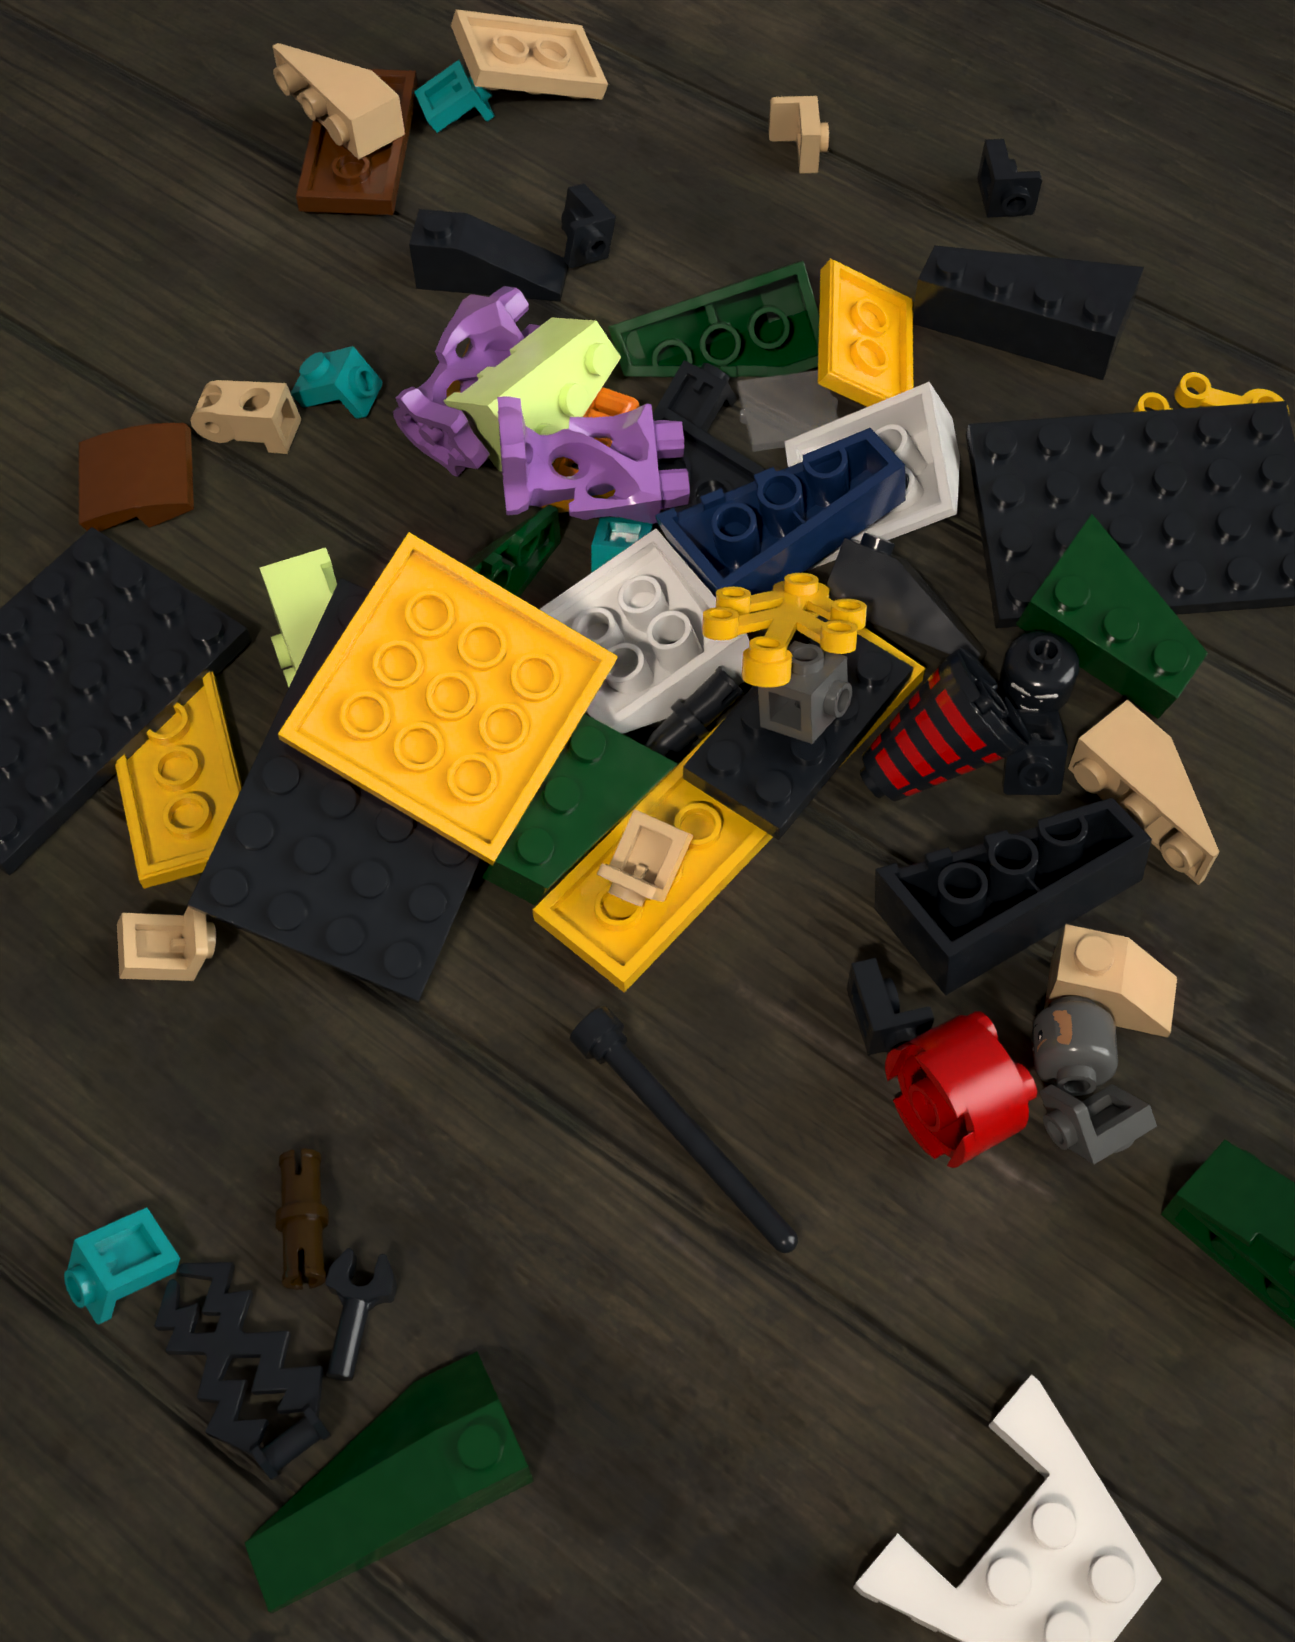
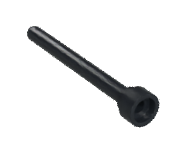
(602, 1038)

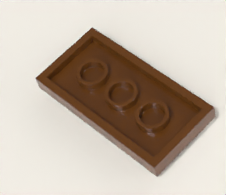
(339, 182)

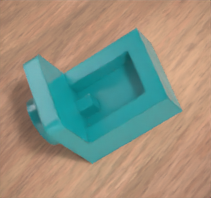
(338, 376)

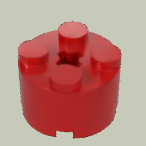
(960, 1088)

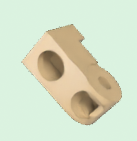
(247, 413)

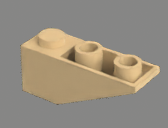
(343, 97)
(1142, 771)

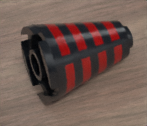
(944, 731)

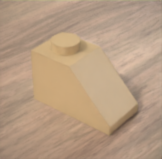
(1115, 977)

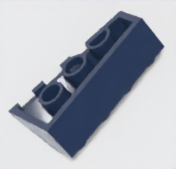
(787, 515)

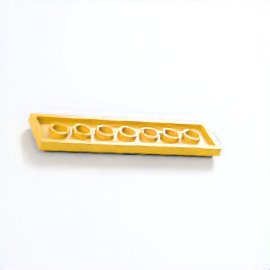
(627, 938)

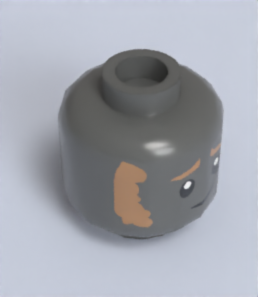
(1074, 1043)

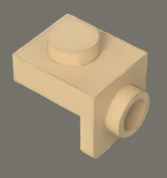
(799, 120)
(645, 859)
(164, 945)

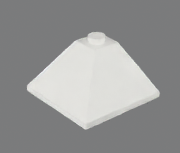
(921, 436)
(651, 616)

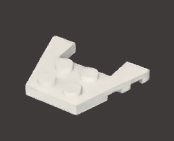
(1057, 1569)

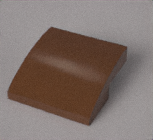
(135, 474)

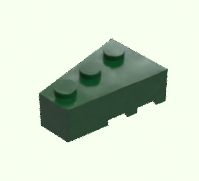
(1115, 622)
(576, 807)
(1244, 1222)

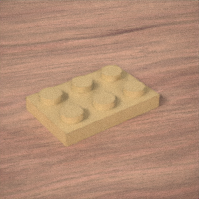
(528, 55)

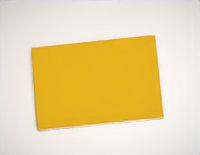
(863, 336)

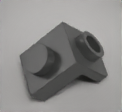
(1097, 1125)

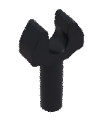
(356, 1304)

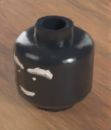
(1039, 671)

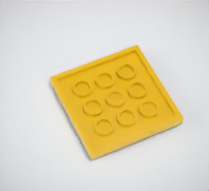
(448, 698)

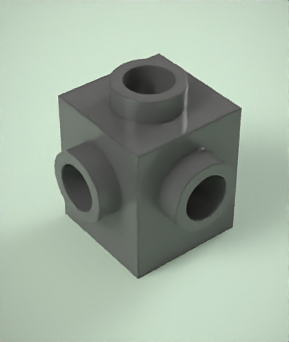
(811, 698)

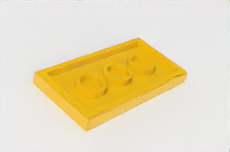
(180, 789)

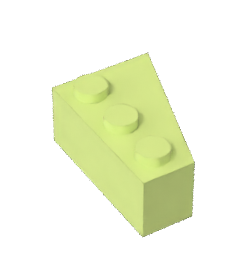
(552, 373)
(299, 597)

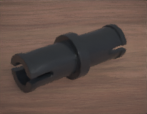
(694, 715)

